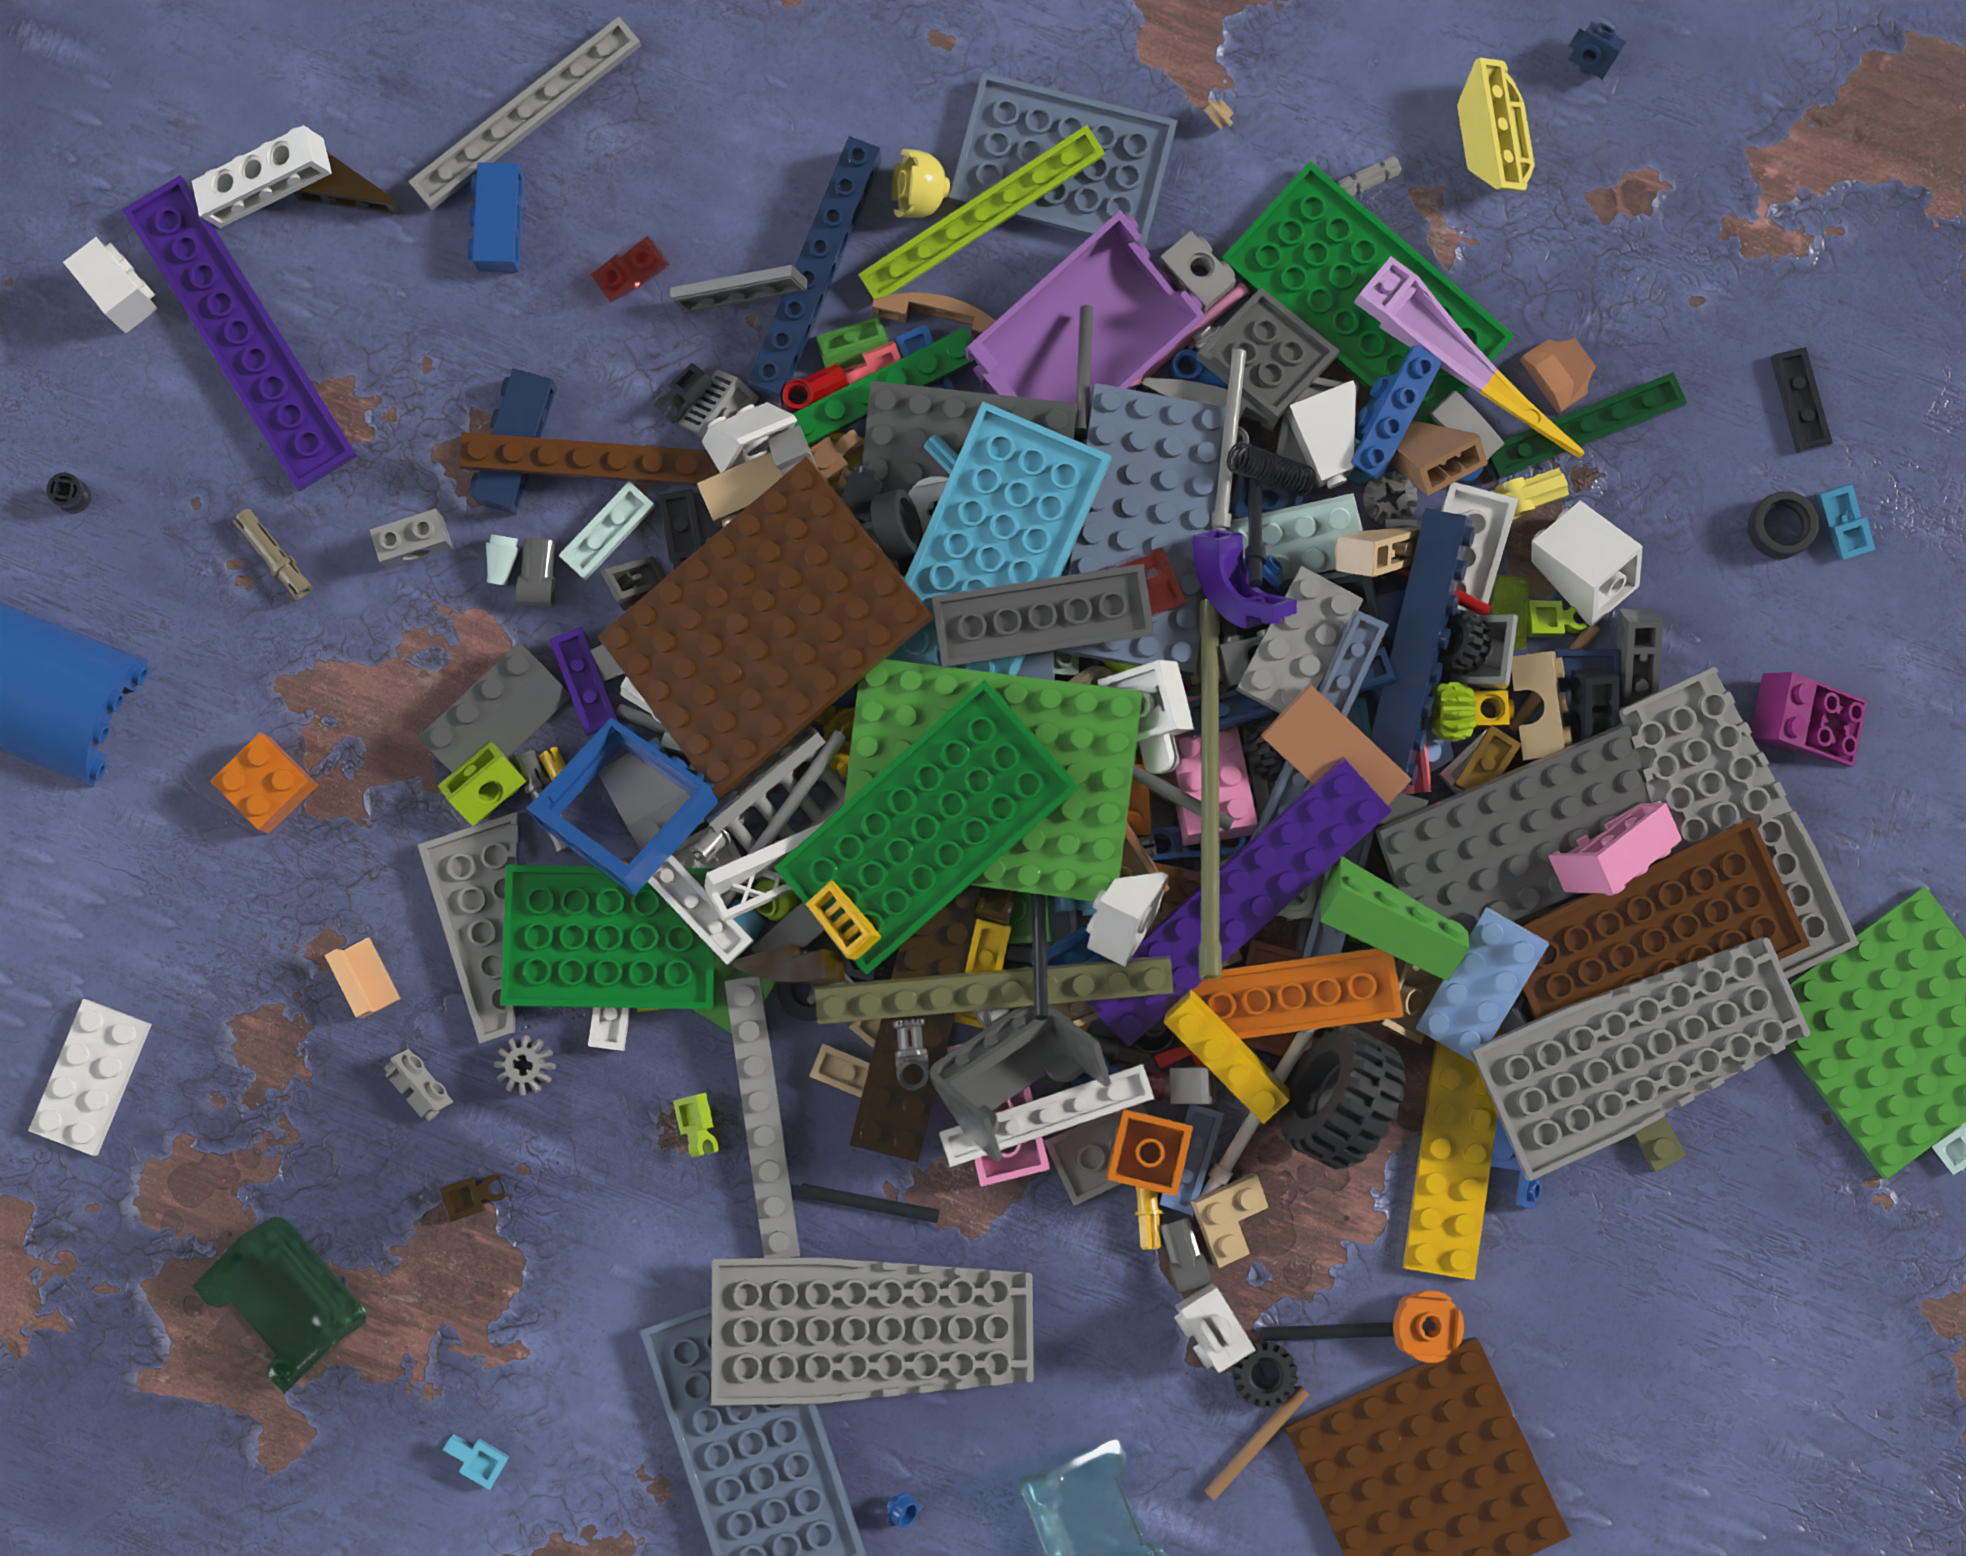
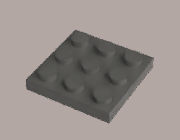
(1280, 353)

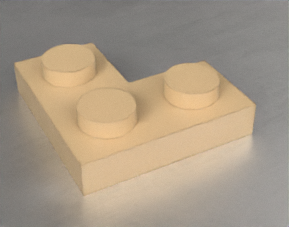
(1219, 1217)

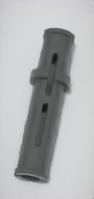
(535, 784)

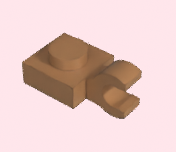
(830, 456)

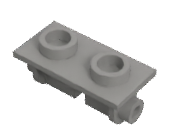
(408, 1071)

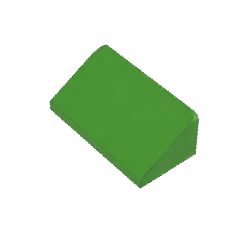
(847, 343)

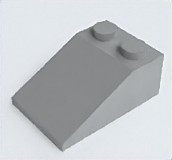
(643, 796)

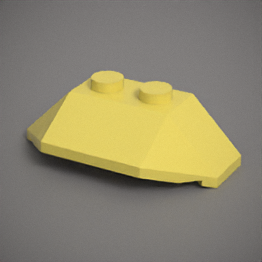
(1495, 127)

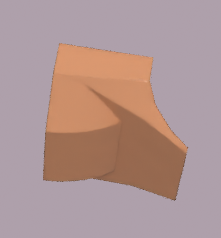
(1560, 371)

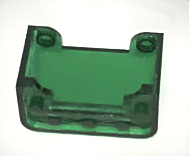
(285, 1298)

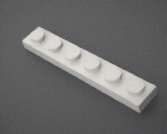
(1054, 1113)

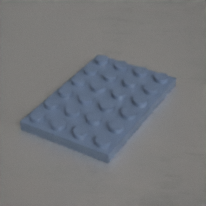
(1021, 121)

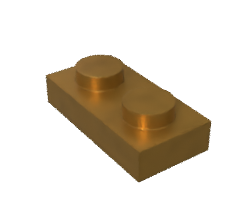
(1488, 759)

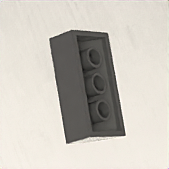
(500, 708)

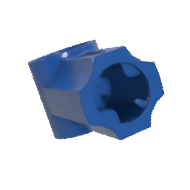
(1201, 373)

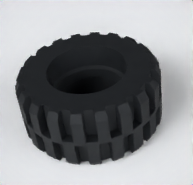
(1342, 1097)

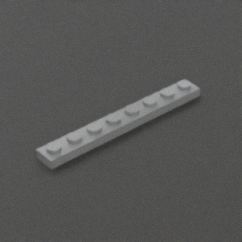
(525, 112)
(762, 1117)

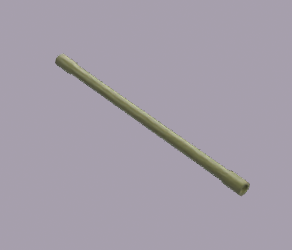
(1210, 946)

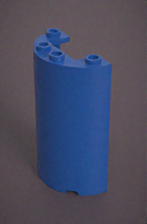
(60, 693)

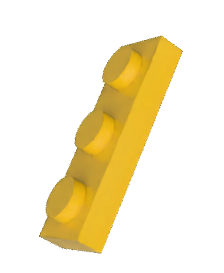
(985, 954)

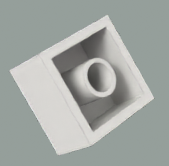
(112, 284)

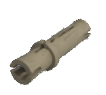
(281, 565)

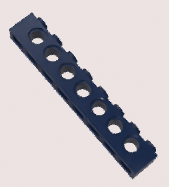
(818, 264)

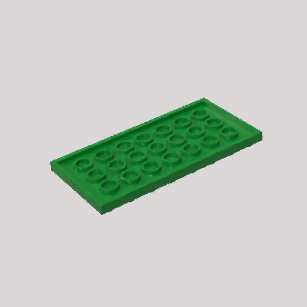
(1318, 254)
(932, 820)

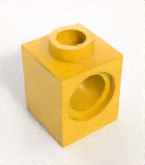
(1503, 706)

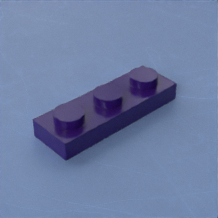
(583, 680)

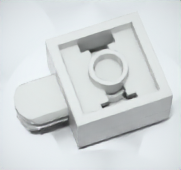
(1162, 711)
(1214, 1328)

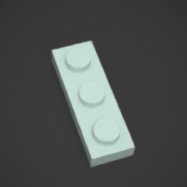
(607, 530)

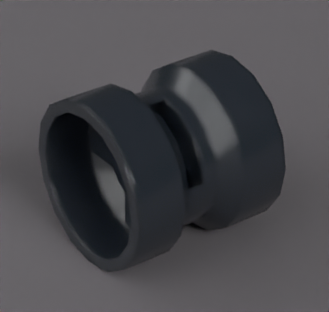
(74, 498)

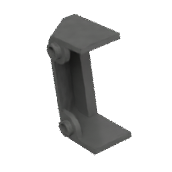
(1008, 1060)

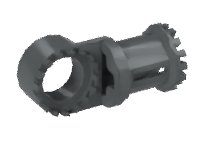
(911, 1055)

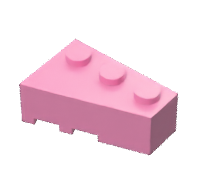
(1618, 853)

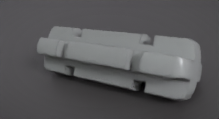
(1371, 176)

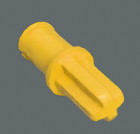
(1148, 1218)

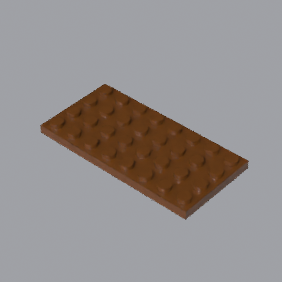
(1673, 914)

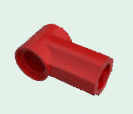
(814, 387)

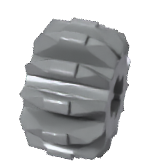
(517, 1075)

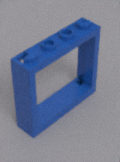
(585, 766)

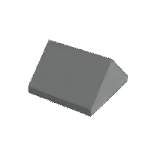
(1497, 668)

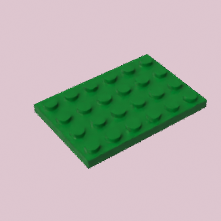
(595, 945)

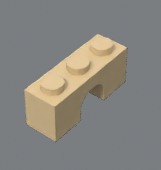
(1542, 674)

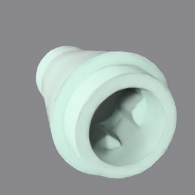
(501, 557)

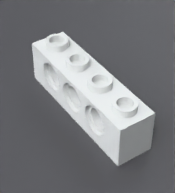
(261, 176)

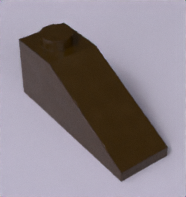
(348, 190)

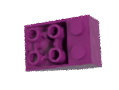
(1808, 718)

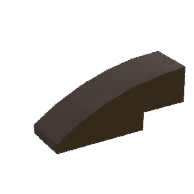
(795, 966)

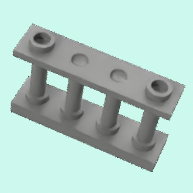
(778, 770)

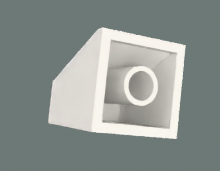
(1588, 561)

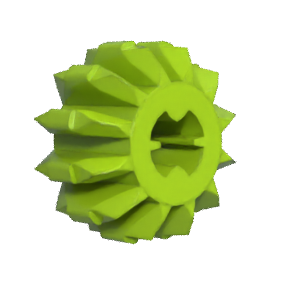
(1453, 711)

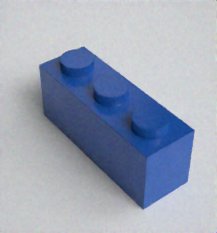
(496, 217)

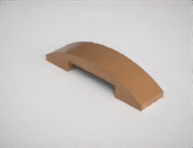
(897, 306)

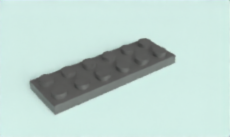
(1043, 615)

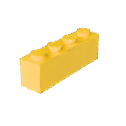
(1227, 1056)

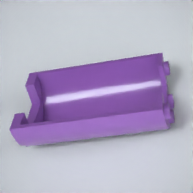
(1135, 320)

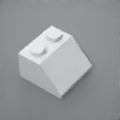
(745, 434)
(1125, 915)

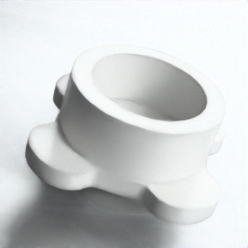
(1202, 336)

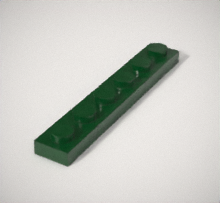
(1590, 424)

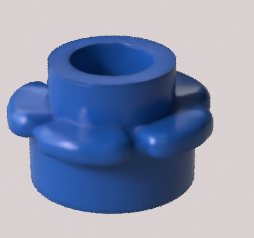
(902, 1510)

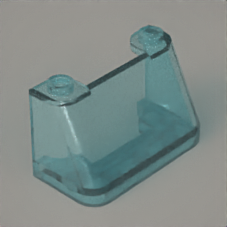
(1082, 1506)

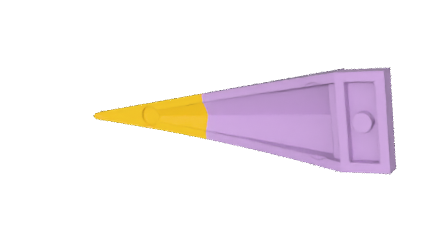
(1416, 318)

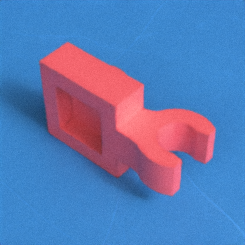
(874, 360)

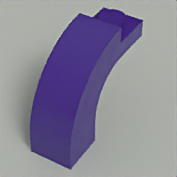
(1225, 582)

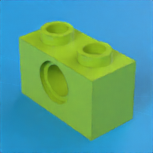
(484, 767)

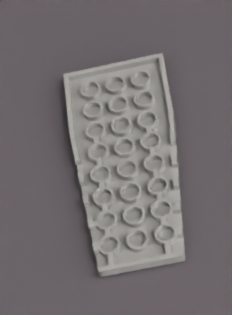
(1713, 776)
(1635, 1053)
(863, 1329)

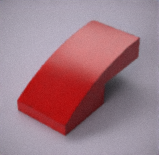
(1174, 1054)

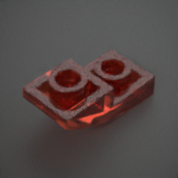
(631, 270)

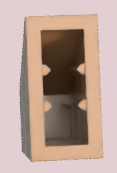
(1437, 455)

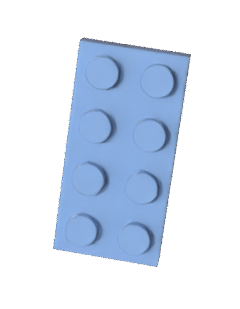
(1484, 984)

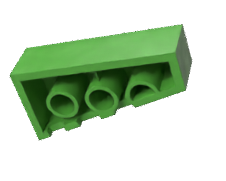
(1391, 920)

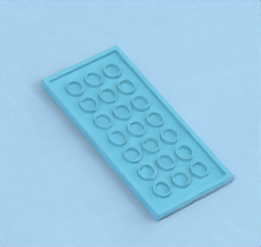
(1002, 519)

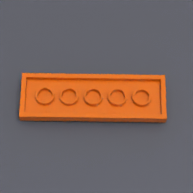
(1305, 993)

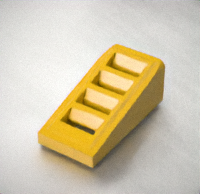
(869, 933)

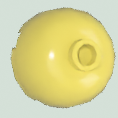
(918, 184)

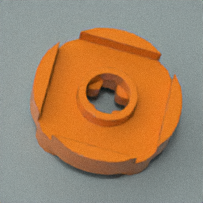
(1408, 1323)

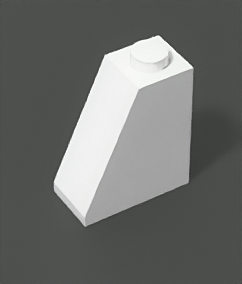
(1326, 433)

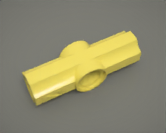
(1535, 491)

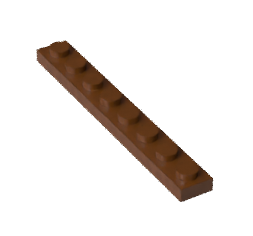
(585, 459)

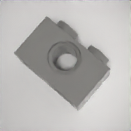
(1197, 252)
(411, 539)

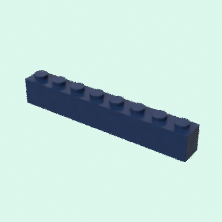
(1421, 637)

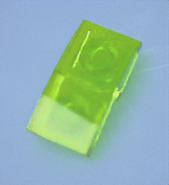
(1511, 598)

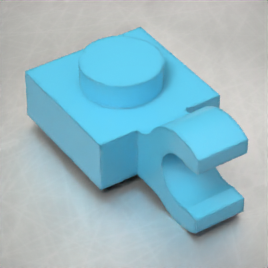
(481, 1462)

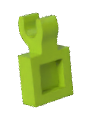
(694, 1119)

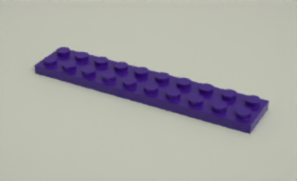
(240, 334)
(1253, 888)

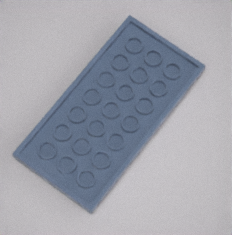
(1151, 498)
(754, 1470)

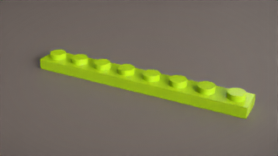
(982, 214)

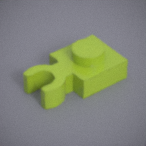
(1550, 619)

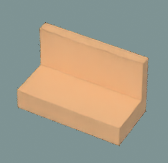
(363, 978)

